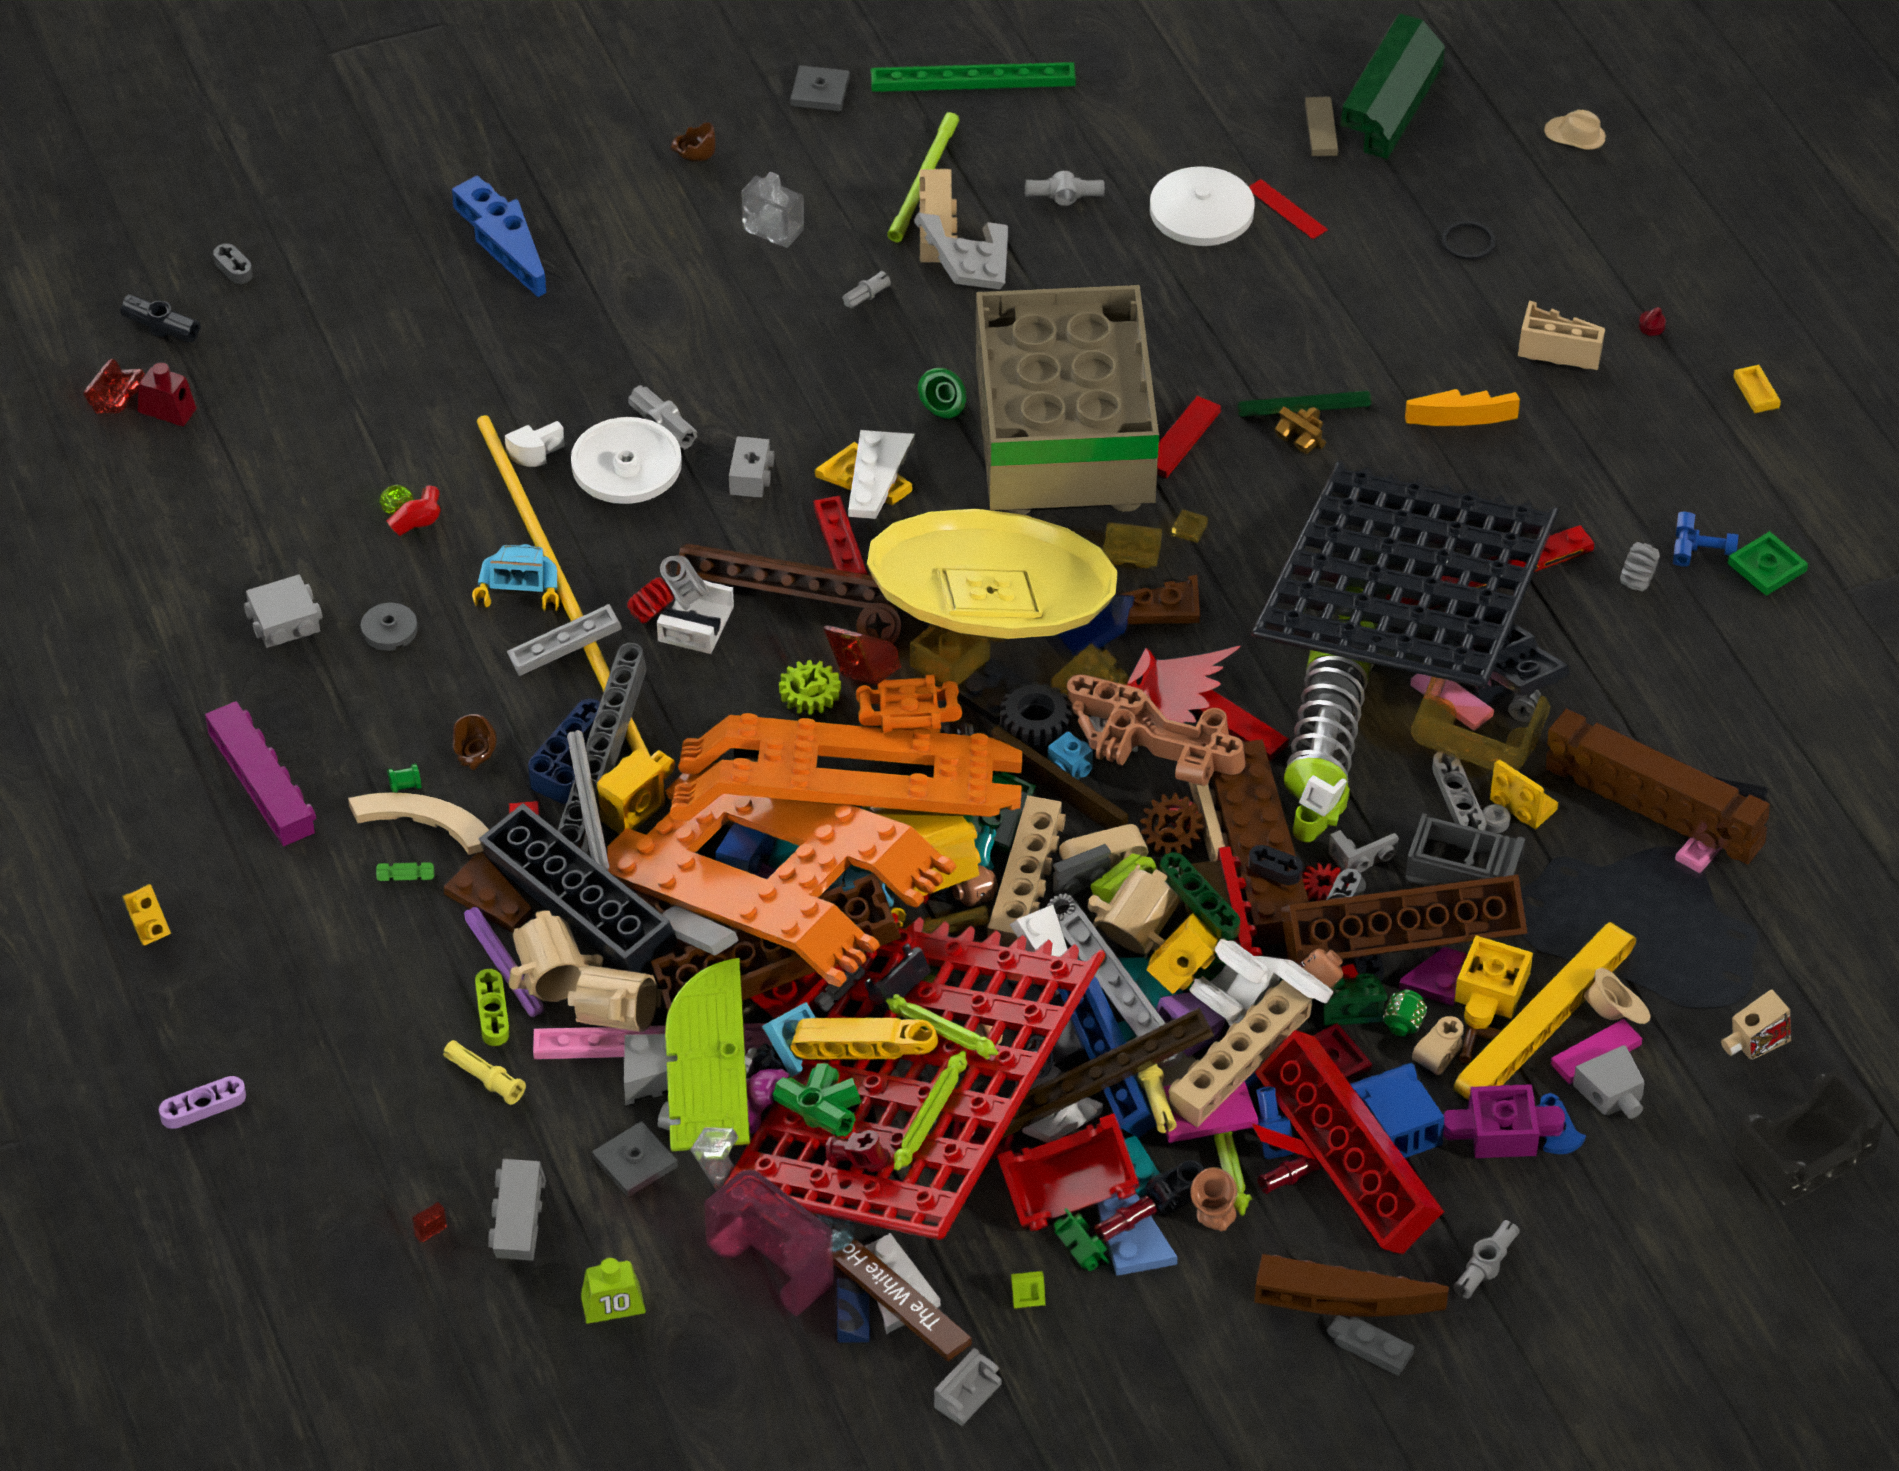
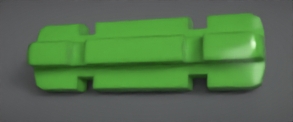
(404, 871)

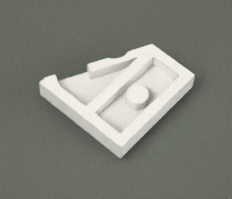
(1065, 1120)

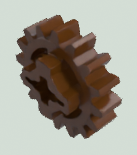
(1180, 817)

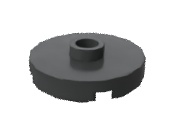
(389, 626)

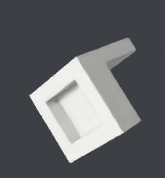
(1321, 796)

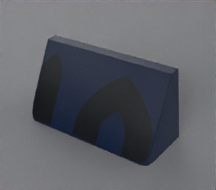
(852, 1312)

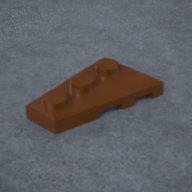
(1166, 604)
(484, 887)

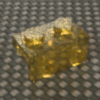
(1132, 544)

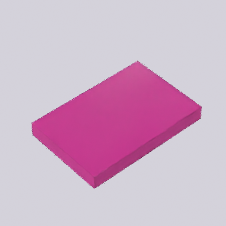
(1233, 1114)

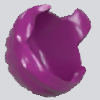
(760, 1094)

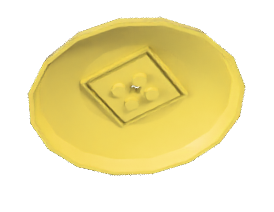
(991, 573)

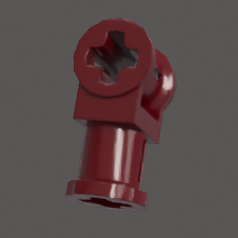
(861, 1149)

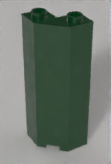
(1393, 84)

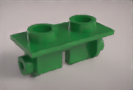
(1089, 1249)

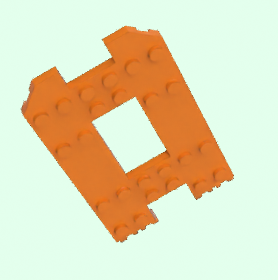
(790, 770)
(788, 902)

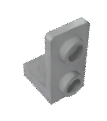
(1347, 856)

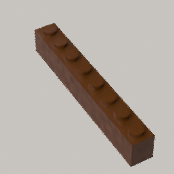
(783, 576)

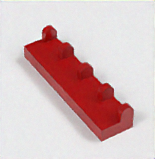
(1233, 886)

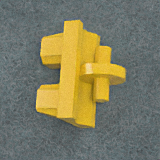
(146, 914)

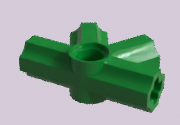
(821, 1100)

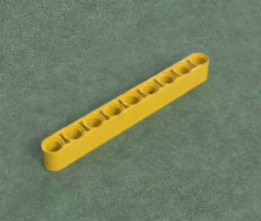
(1546, 1011)

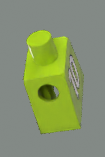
(611, 1291)

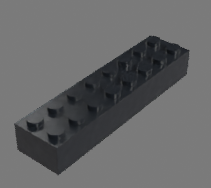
(578, 890)

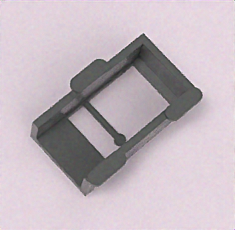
(1430, 870)

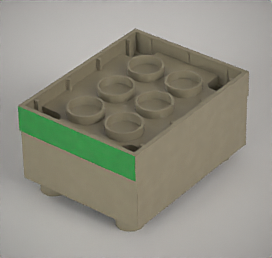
(1066, 398)

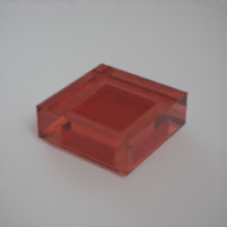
(429, 1222)

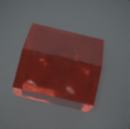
(862, 655)

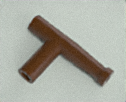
(1470, 1040)

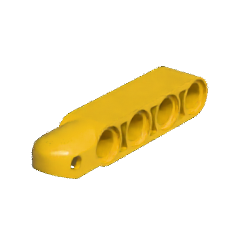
(862, 1038)

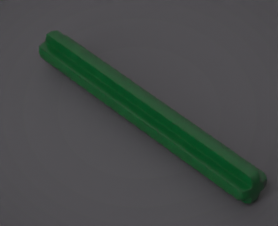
(1295, 403)

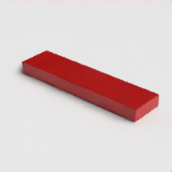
(1185, 434)
(839, 535)
(1245, 725)

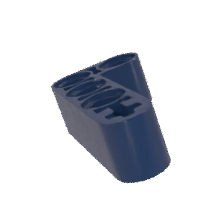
(552, 764)

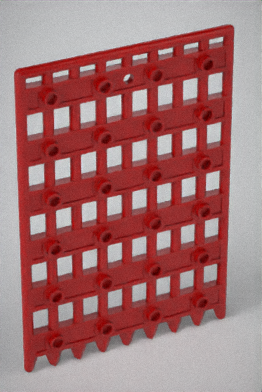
(909, 1095)

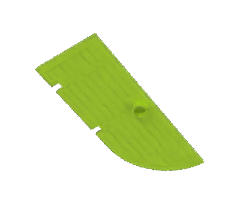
(710, 1071)

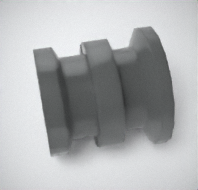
(1528, 704)

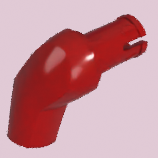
(416, 512)

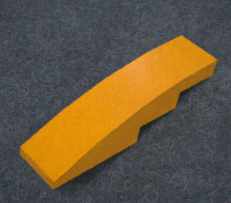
(1456, 410)

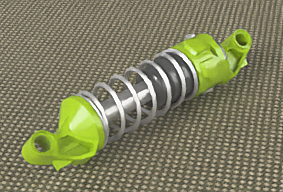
(1334, 693)

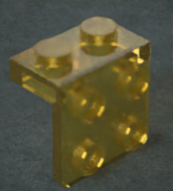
(1091, 663)

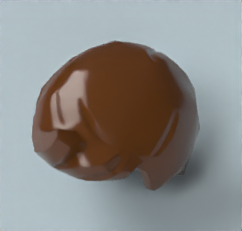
(696, 144)
(473, 740)

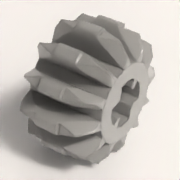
(1639, 566)

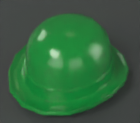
(942, 392)

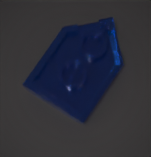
(1102, 628)

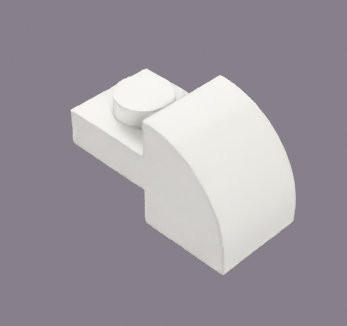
(531, 447)

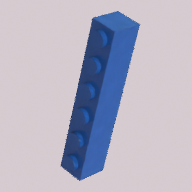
(1099, 1035)

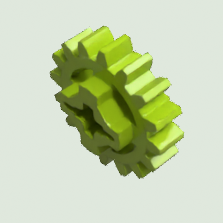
(809, 687)

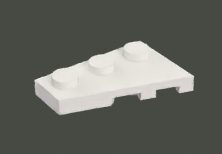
(1039, 928)
(895, 1258)

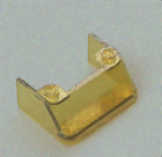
(1435, 730)

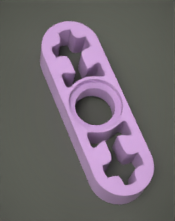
(197, 1113)

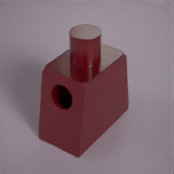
(165, 395)

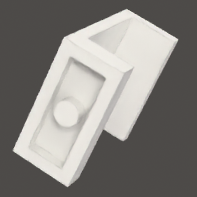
(695, 635)

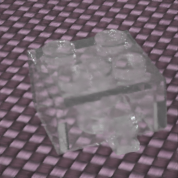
(772, 210)

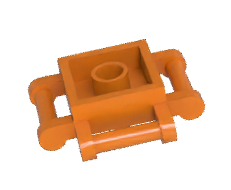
(909, 704)

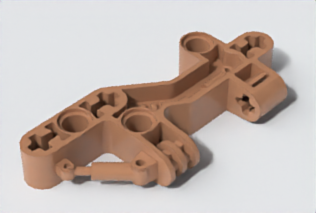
(1137, 721)

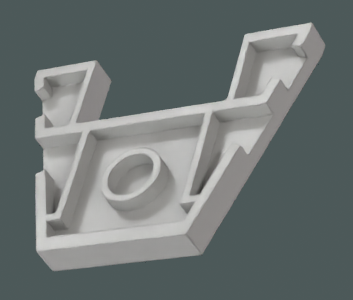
(969, 260)

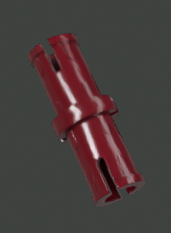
(1287, 1173)
(1125, 1219)

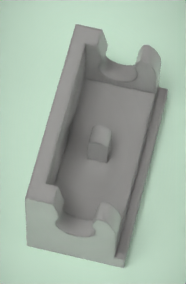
(967, 1387)

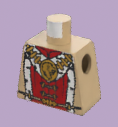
(1759, 1027)

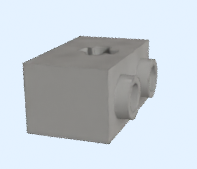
(750, 467)

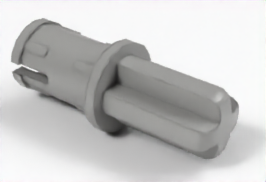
(866, 290)

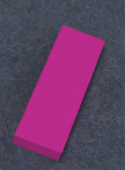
(1600, 1043)

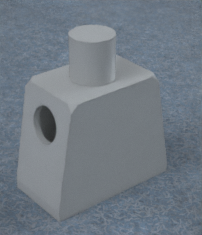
(1611, 1082)

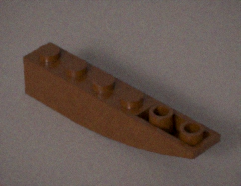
(1343, 1290)

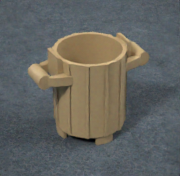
(1137, 911)
(548, 958)
(615, 998)

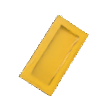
(1756, 389)

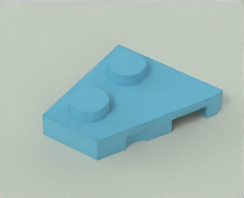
(781, 1033)

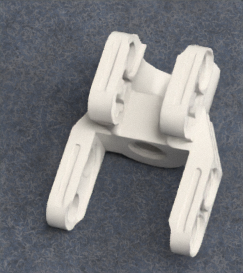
(1248, 979)

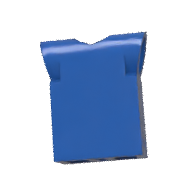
(1403, 1109)

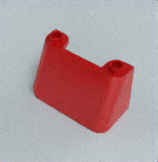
(1069, 1173)

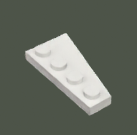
(876, 469)

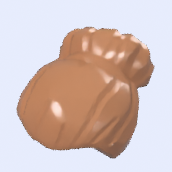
(1214, 1196)

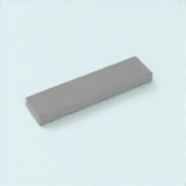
(564, 640)
(699, 930)

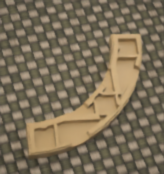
(423, 809)

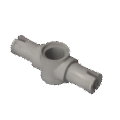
(1064, 188)
(1478, 1267)

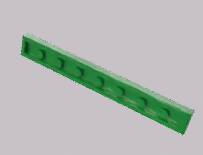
(973, 77)

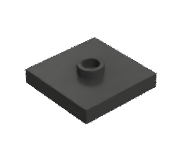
(820, 88)
(634, 1159)

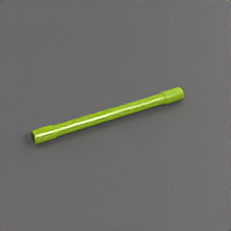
(901, 221)

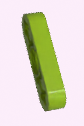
(497, 997)

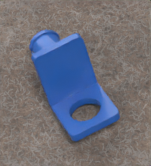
(1272, 1119)

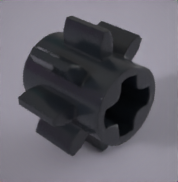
(767, 1059)

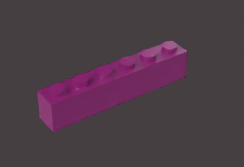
(260, 773)

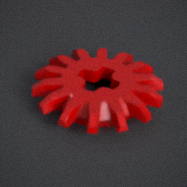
(1311, 881)

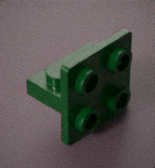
(1355, 1001)

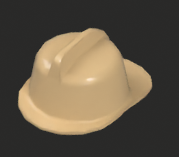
(1576, 129)
(1615, 1000)

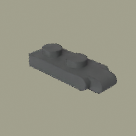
(1371, 1343)

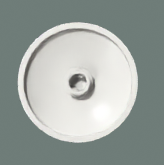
(1202, 206)
(626, 460)

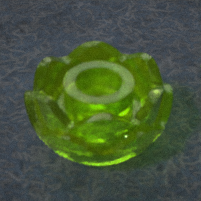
(394, 497)

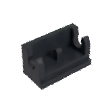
(900, 978)

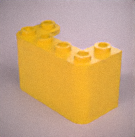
(947, 834)

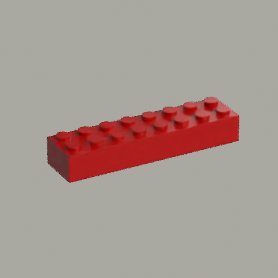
(1349, 1142)

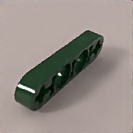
(1203, 894)

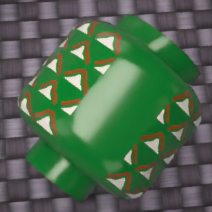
(1404, 1012)

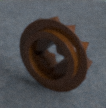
(887, 613)

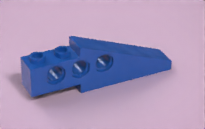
(501, 231)

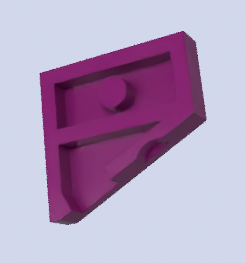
(1436, 976)

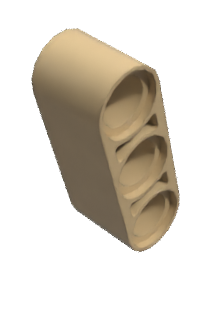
(1120, 840)

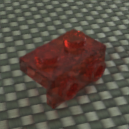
(112, 388)

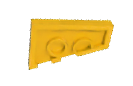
(841, 468)

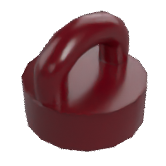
(1652, 322)

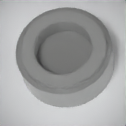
(1496, 818)

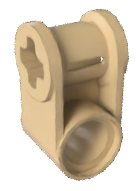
(1439, 1045)

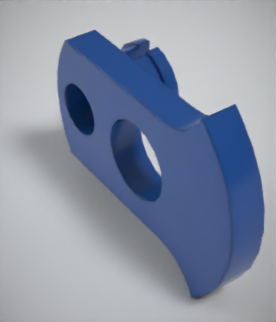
(1569, 1139)

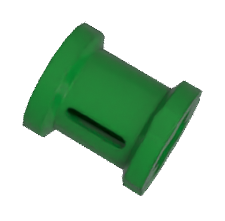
(404, 778)

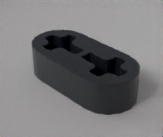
(1275, 864)

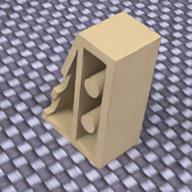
(936, 200)
(1560, 340)

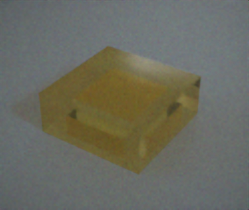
(1189, 526)

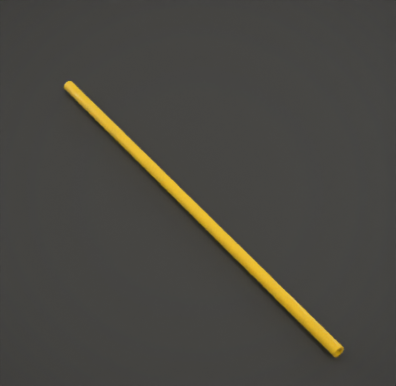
(540, 540)

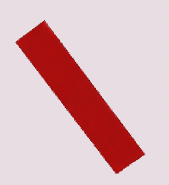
(1287, 209)
(1283, 1141)

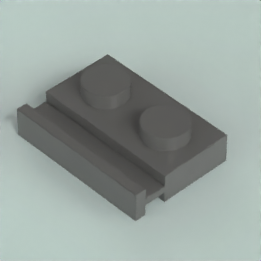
(1081, 870)

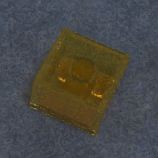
(948, 654)

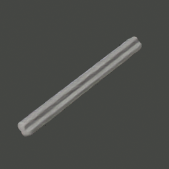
(587, 798)

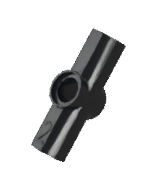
(160, 318)

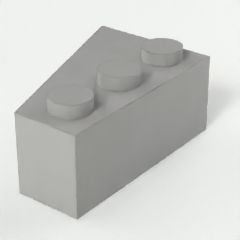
(645, 1066)
(516, 1209)

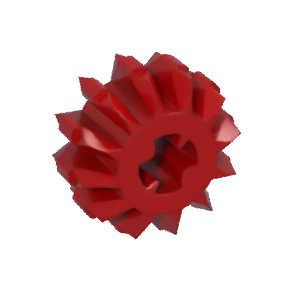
(650, 600)

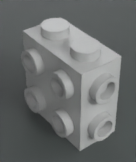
(283, 611)

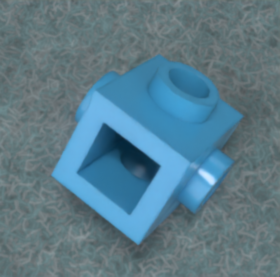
(1071, 755)

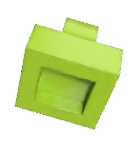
(1028, 1289)

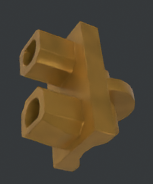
(1305, 425)

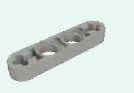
(1455, 796)

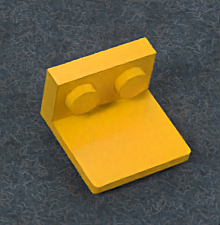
(1520, 795)

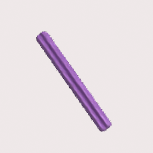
(500, 958)

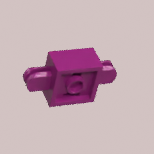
(1503, 1107)

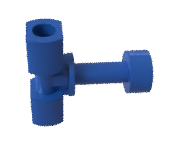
(1689, 539)

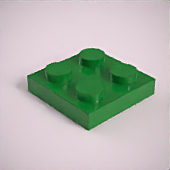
(1767, 563)

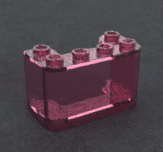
(762, 1215)

